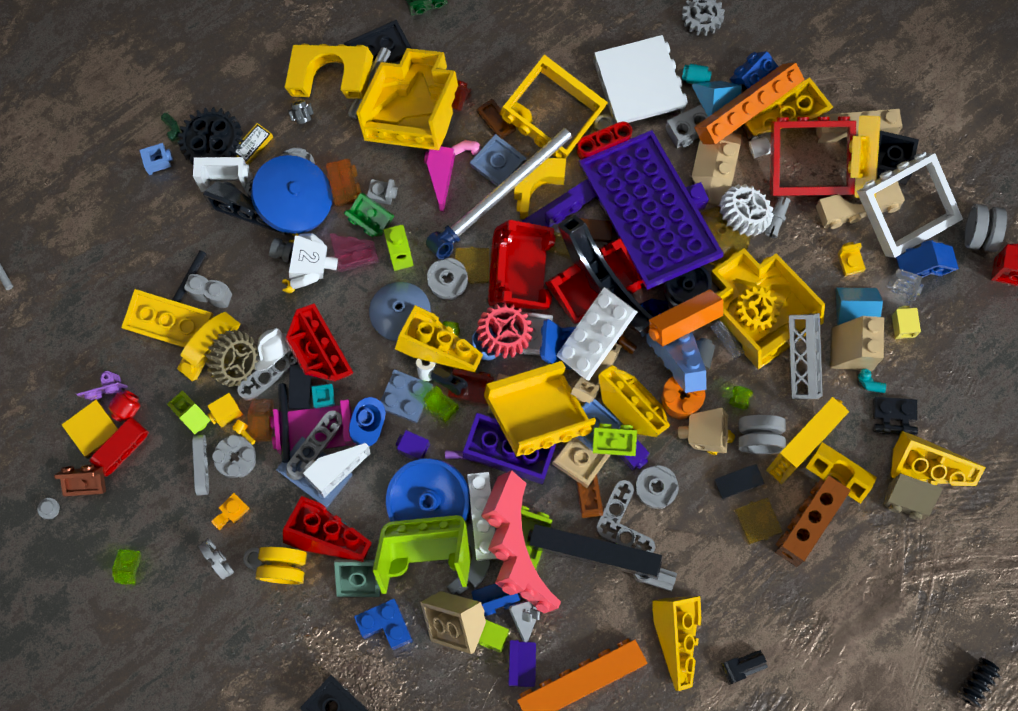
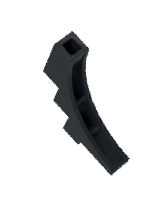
(587, 256)

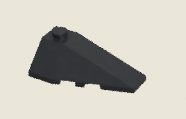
(232, 202)

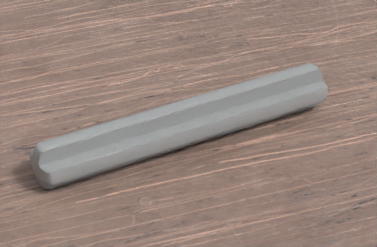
(382, 56)

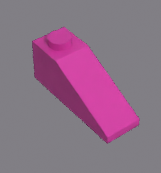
(440, 168)

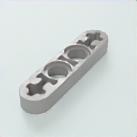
(274, 374)
(313, 444)

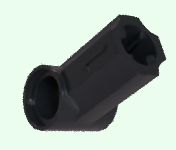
(739, 668)

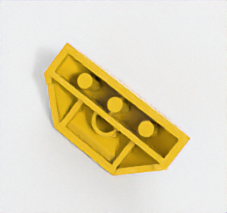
(632, 402)

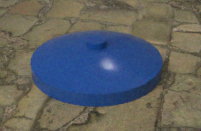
(291, 194)
(427, 491)

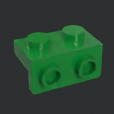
(369, 215)

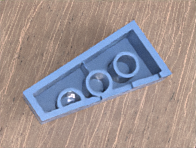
(683, 361)

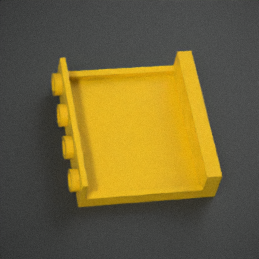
(537, 409)

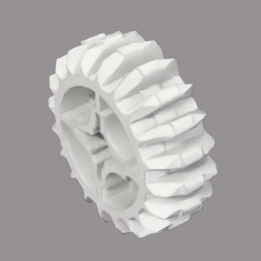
(746, 210)

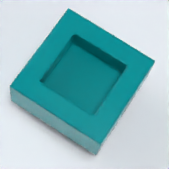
(323, 396)

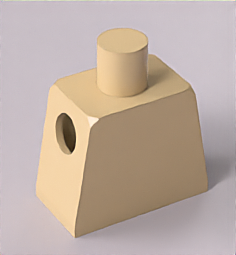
(707, 430)

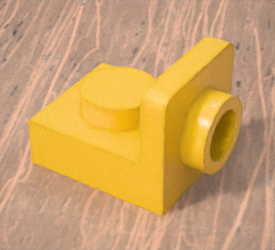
(851, 259)

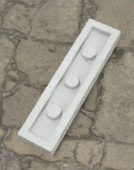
(483, 532)

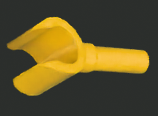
(240, 428)

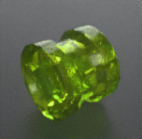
(741, 397)

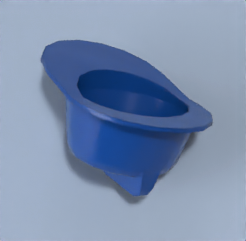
(367, 421)

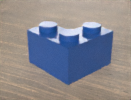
(928, 259)
(385, 618)

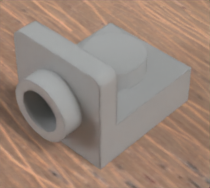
(382, 191)

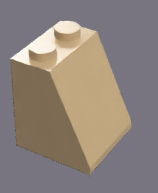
(858, 344)

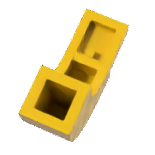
(549, 172)
(197, 348)

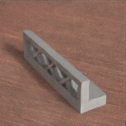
(813, 360)

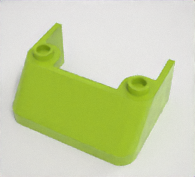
(420, 542)

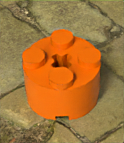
(678, 407)

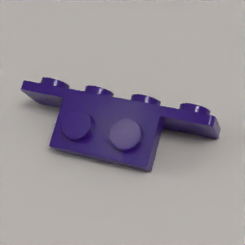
(563, 206)

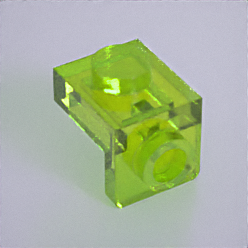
(440, 404)
(126, 566)

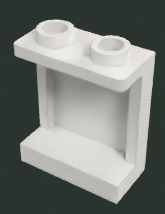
(220, 169)

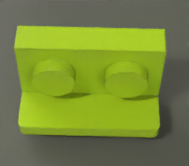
(615, 441)

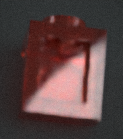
(460, 95)

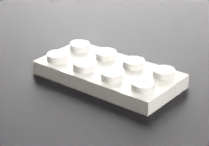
(596, 333)

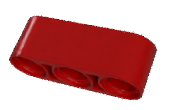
(609, 133)
(119, 446)

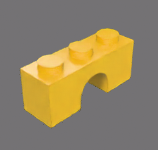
(830, 462)

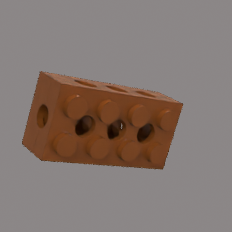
(832, 495)

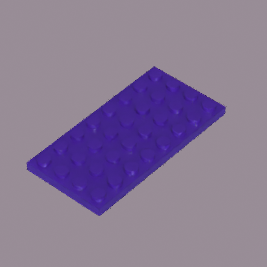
(650, 209)

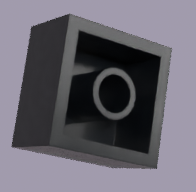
(893, 151)

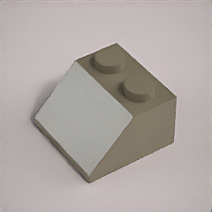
(911, 496)

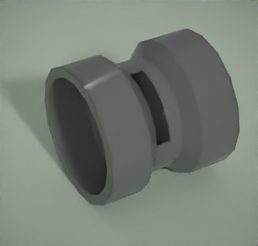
(281, 250)

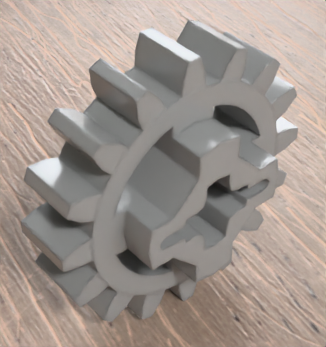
(704, 17)

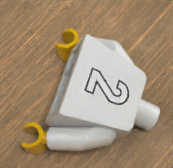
(307, 261)

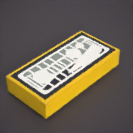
(253, 143)

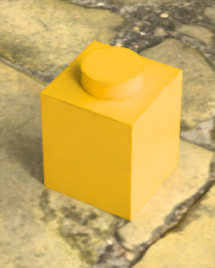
(224, 410)

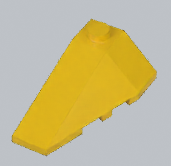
(933, 463)

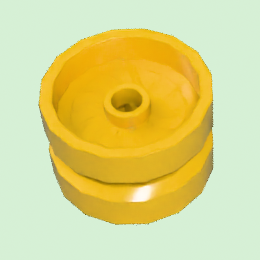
(282, 564)

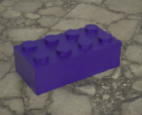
(491, 448)

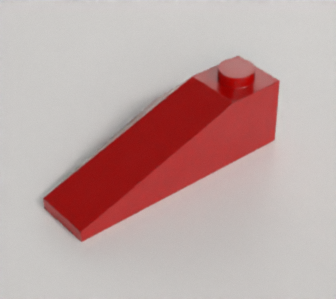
(320, 532)

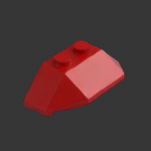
(315, 346)

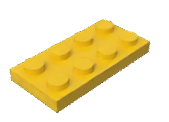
(163, 318)

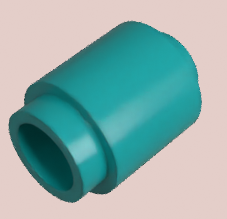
(696, 74)

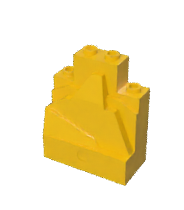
(409, 101)
(791, 292)

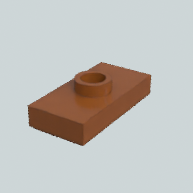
(590, 499)

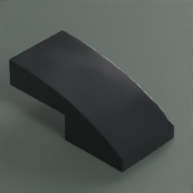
(299, 389)
(739, 481)

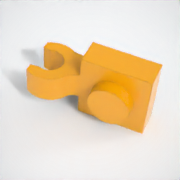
(231, 510)

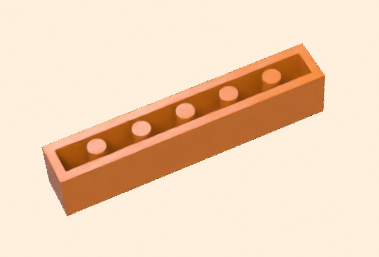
(749, 103)
(585, 680)

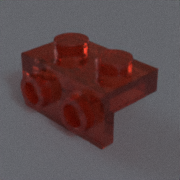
(476, 386)

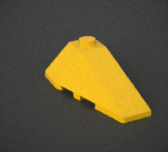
(801, 101)
(432, 341)
(676, 628)

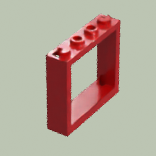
(802, 122)

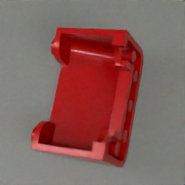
(519, 265)
(573, 289)

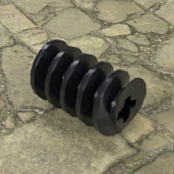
(979, 682)

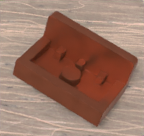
(81, 481)

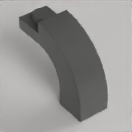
(477, 571)

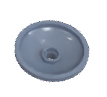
(382, 310)

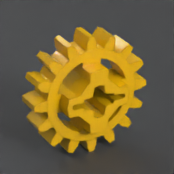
(749, 310)

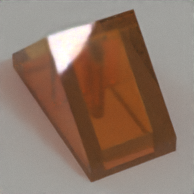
(259, 419)

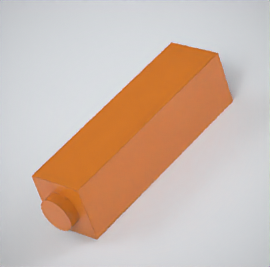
(685, 317)

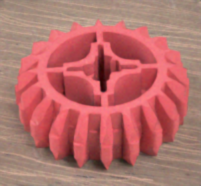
(494, 319)

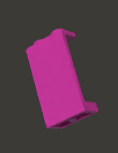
(304, 421)

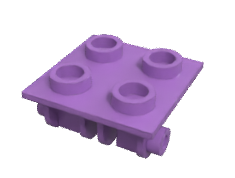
(110, 384)

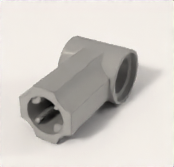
(665, 580)

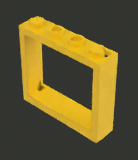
(569, 84)
(807, 440)

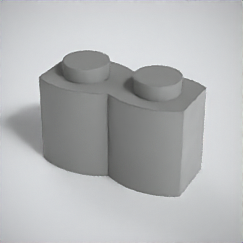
(208, 291)

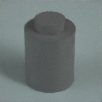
(706, 351)

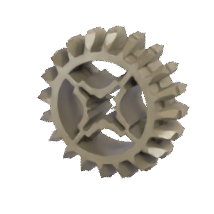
(226, 356)

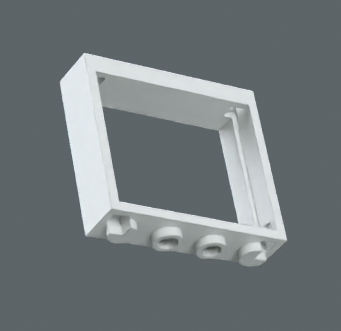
(866, 195)

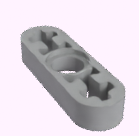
(200, 462)

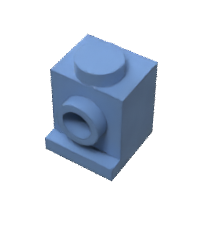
(156, 158)

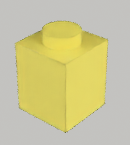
(906, 322)

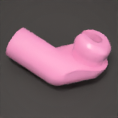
(465, 145)

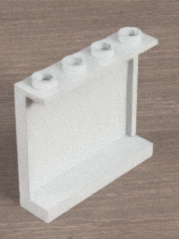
(639, 80)

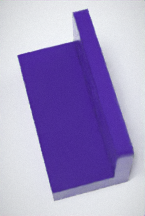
(522, 664)

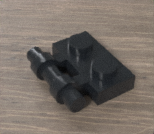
(897, 410)

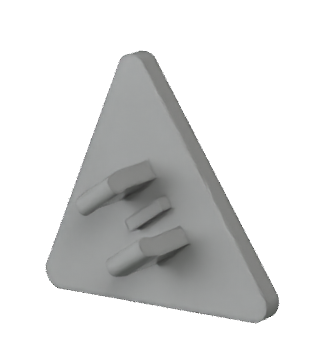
(524, 616)

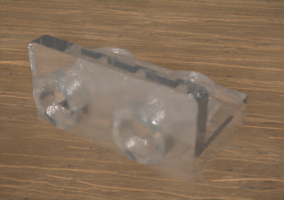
(906, 283)

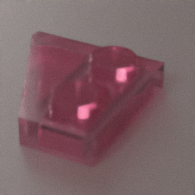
(353, 252)

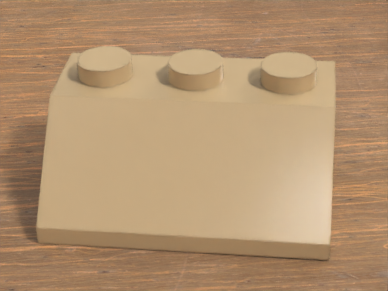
(454, 621)

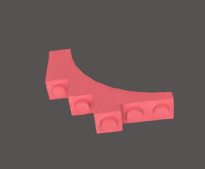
(508, 544)

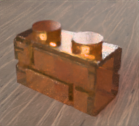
(342, 182)

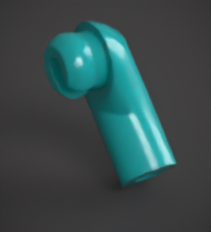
(869, 384)

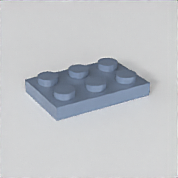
(303, 484)

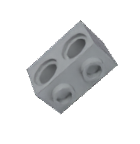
(685, 122)

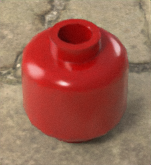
(124, 405)

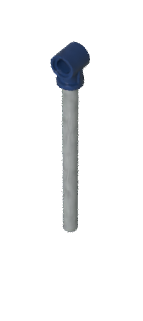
(442, 243)

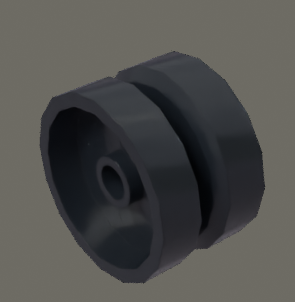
(687, 286)

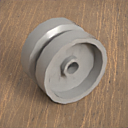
(985, 228)
(761, 434)

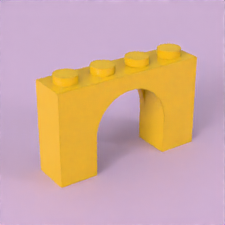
(308, 59)

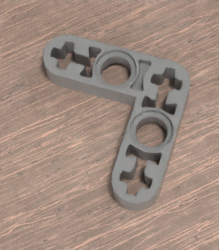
(614, 520)

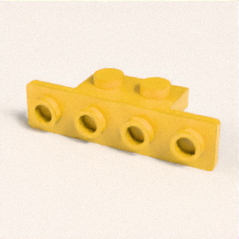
(865, 152)

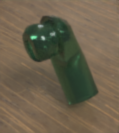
(173, 126)

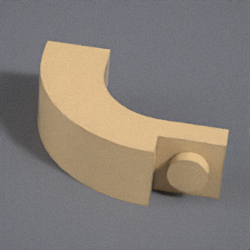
(587, 390)

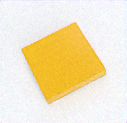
(90, 428)

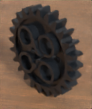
(193, 137)

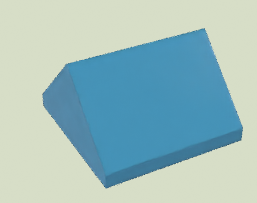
(715, 94)
(856, 303)

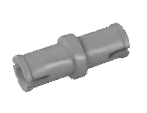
(779, 216)

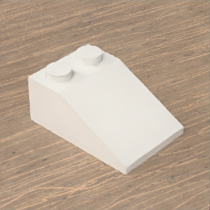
(331, 469)

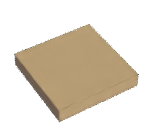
(579, 461)

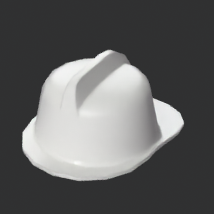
(270, 348)

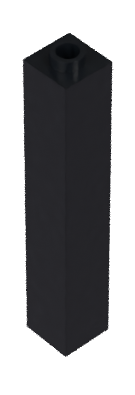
(595, 551)

